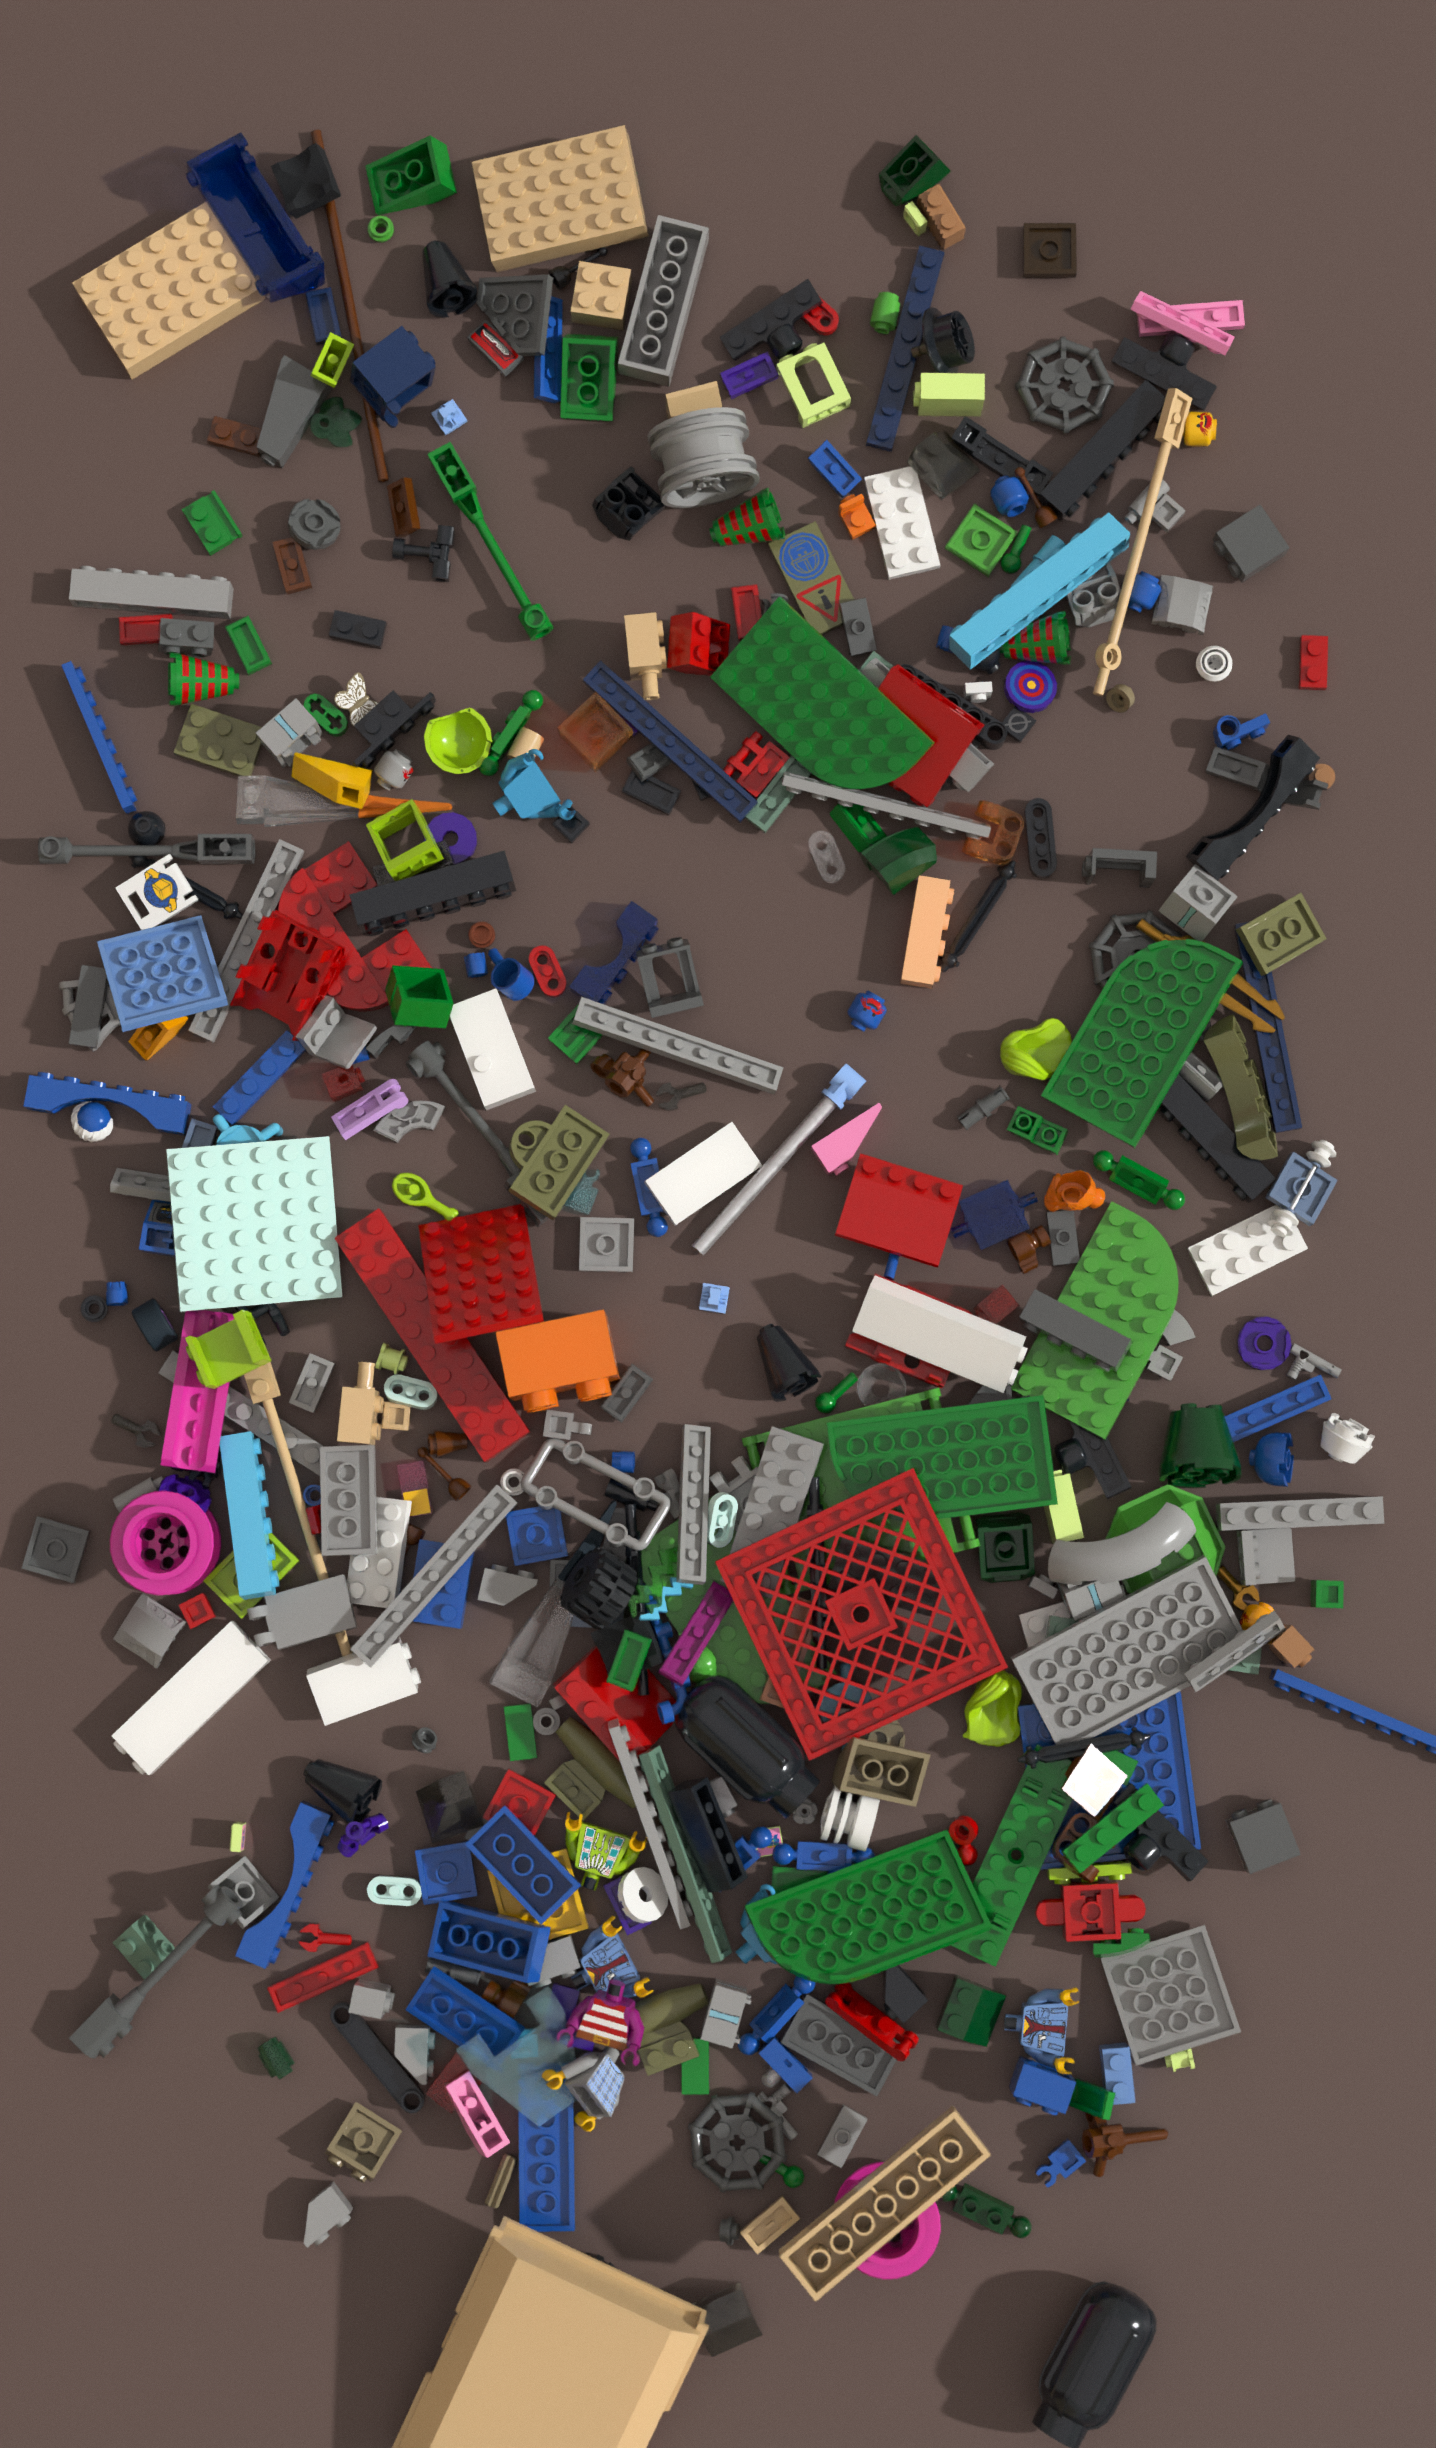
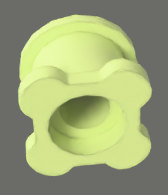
(391, 1359)
(1180, 2060)

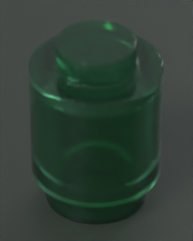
(275, 2058)

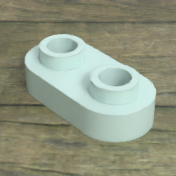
(411, 1391)
(722, 1519)
(395, 1890)

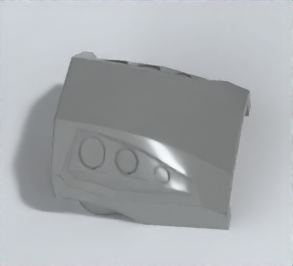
(1095, 598)
(1182, 604)
(149, 1629)

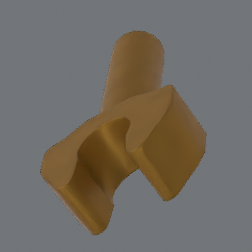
(1237, 1588)

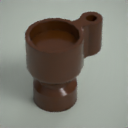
(1024, 1247)
(507, 2000)

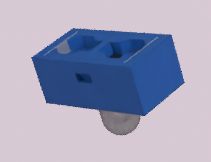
(783, 2066)

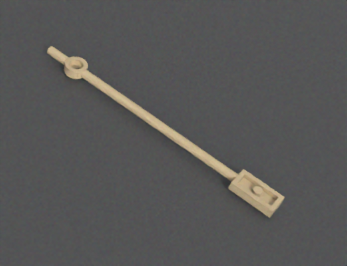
(1169, 434)
(263, 1388)

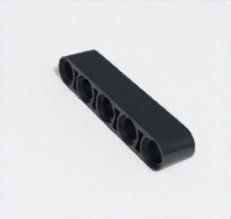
(990, 723)

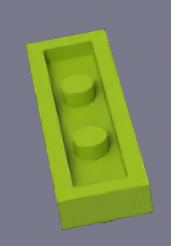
(1115, 1870)

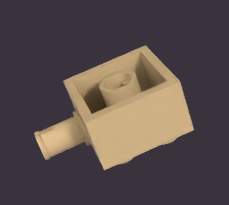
(644, 653)
(360, 1409)

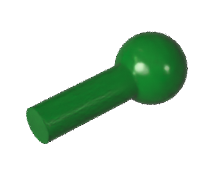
(1011, 561)
(826, 1401)
(792, 2176)

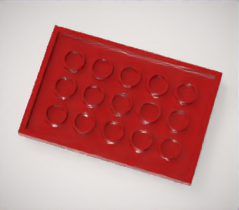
(480, 1273)

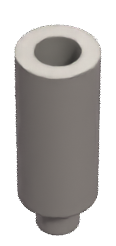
(1136, 507)
(146, 1486)

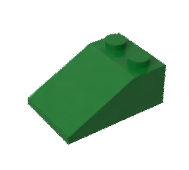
(411, 177)
(589, 376)

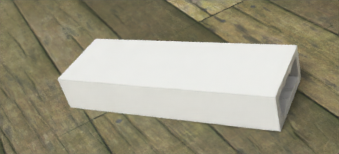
(940, 1334)
(190, 1698)

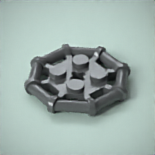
(1070, 371)
(1126, 944)
(727, 2154)

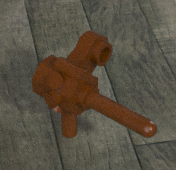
(624, 1074)
(1109, 2140)

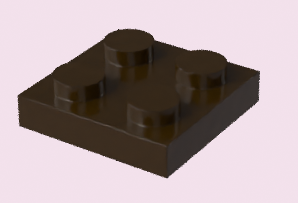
(1049, 250)

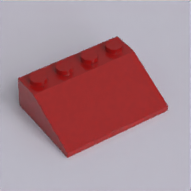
(899, 1210)
(598, 1702)

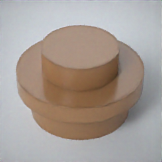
(1323, 773)

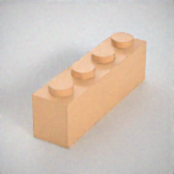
(925, 932)

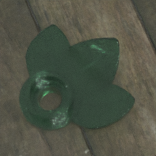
(339, 422)

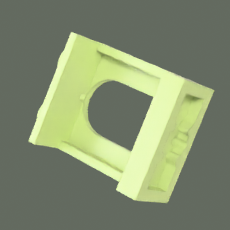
(812, 413)

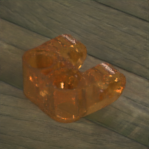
(998, 815)

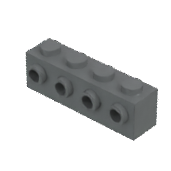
(1074, 1330)

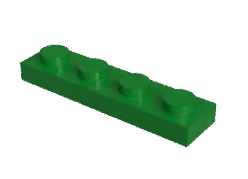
(1112, 1828)

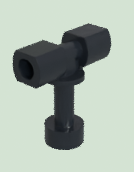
(437, 552)

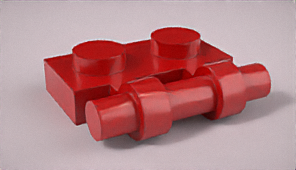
(761, 770)

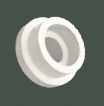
(505, 1481)

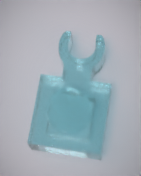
(584, 1194)

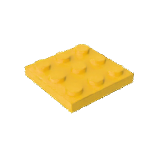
(564, 1921)

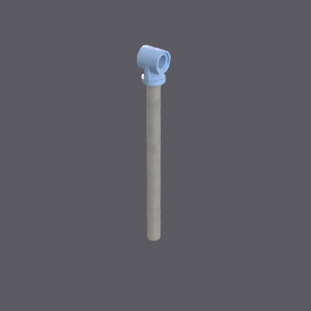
(842, 1088)

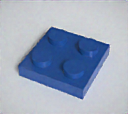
(536, 1535)
(446, 1873)

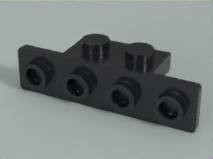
(388, 721)

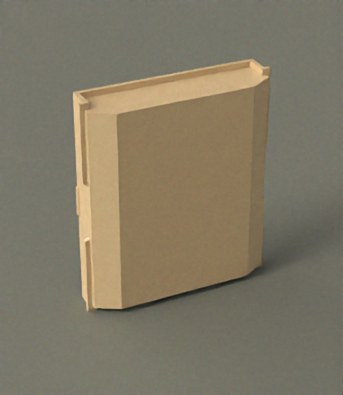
(553, 2353)

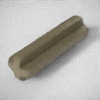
(501, 2180)

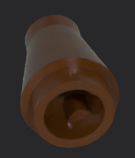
(443, 1442)

